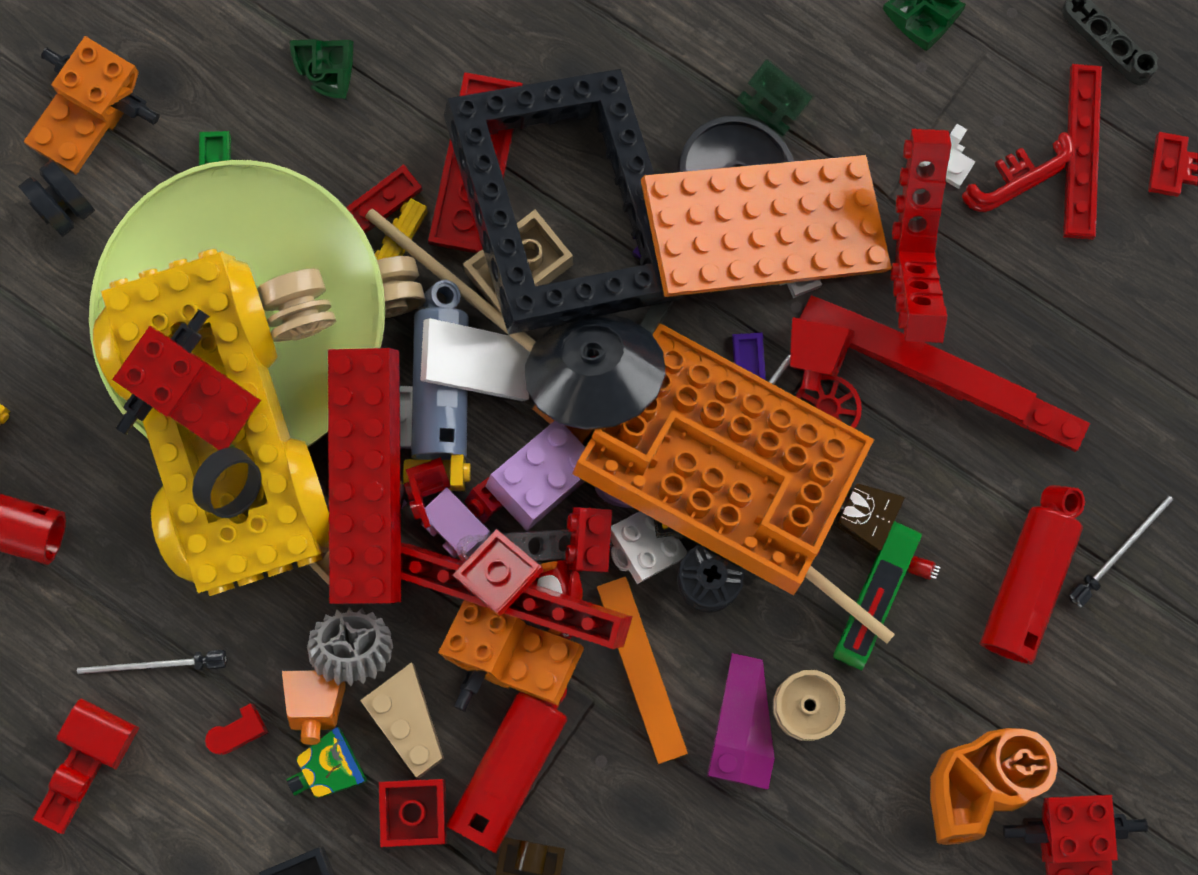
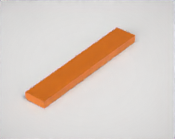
(644, 675)

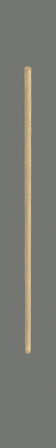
(527, 342)

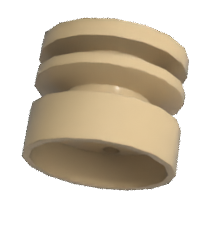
(298, 311)

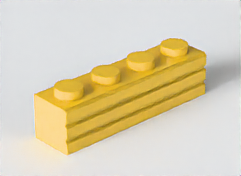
(408, 223)

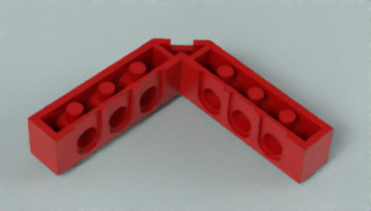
(915, 268)

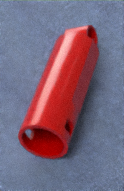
(30, 529)
(1035, 575)
(508, 769)

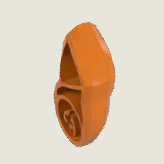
(986, 776)

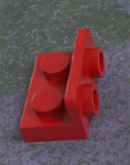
(589, 539)

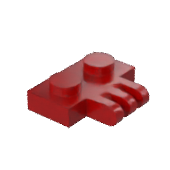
(1172, 165)

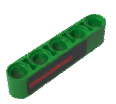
(878, 594)

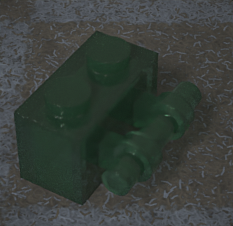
(780, 90)

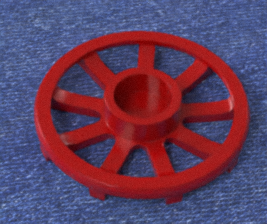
(830, 404)

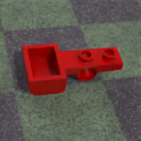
(94, 739)

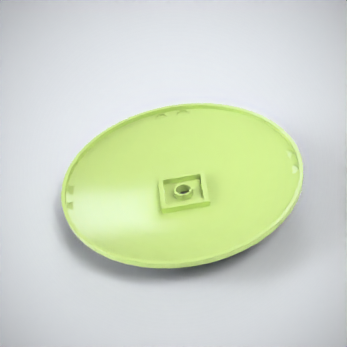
(276, 227)

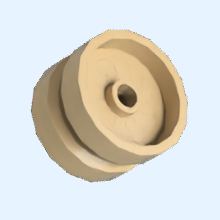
(400, 290)
(790, 710)

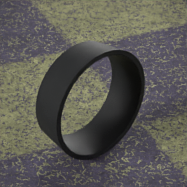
(210, 471)

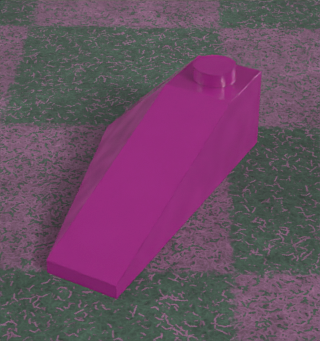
(743, 733)

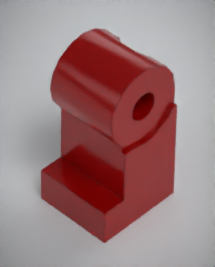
(238, 733)

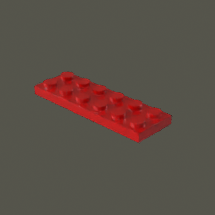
(453, 218)

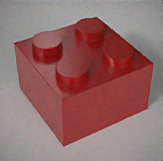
(412, 812)

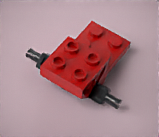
(183, 386)
(1077, 834)

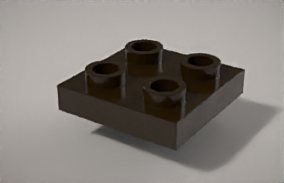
(529, 858)

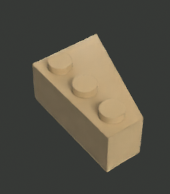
(405, 720)

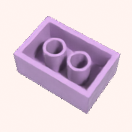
(538, 475)

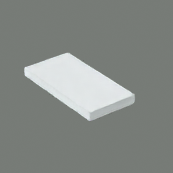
(473, 360)

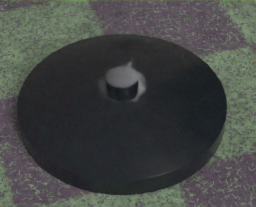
(732, 143)

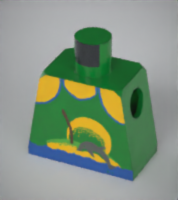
(327, 767)

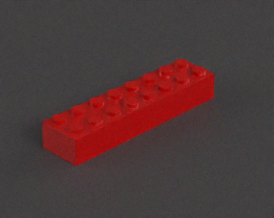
(364, 476)

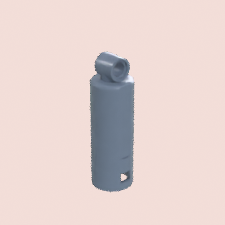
(437, 410)

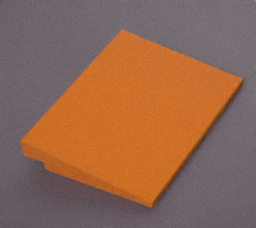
(730, 463)

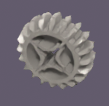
(350, 646)

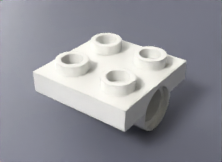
(640, 550)

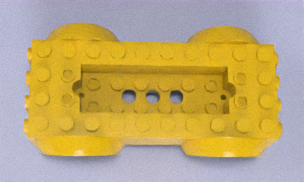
(290, 512)

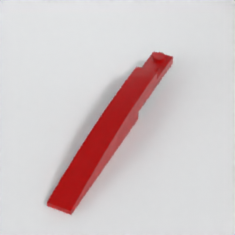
(952, 375)

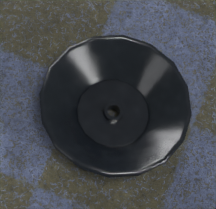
(597, 389)

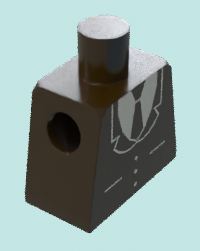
(869, 515)

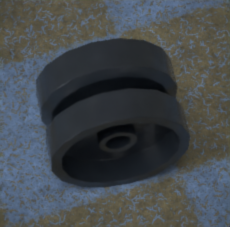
(56, 198)

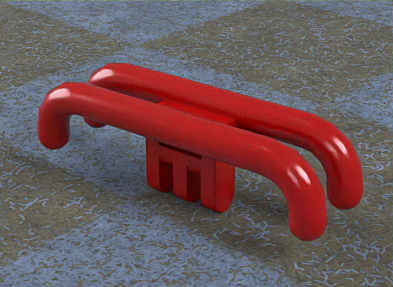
(1019, 176)

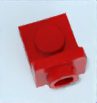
(482, 502)

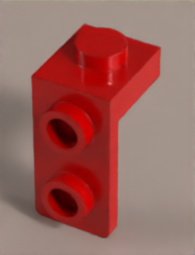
(424, 481)

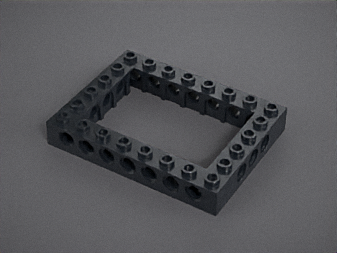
(479, 115)

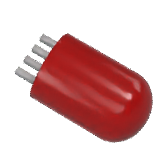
(923, 568)

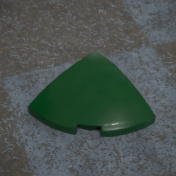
(924, 19)
(324, 64)

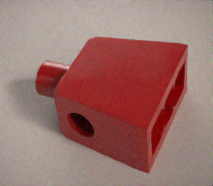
(818, 350)

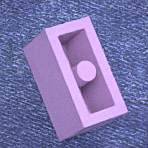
(453, 522)

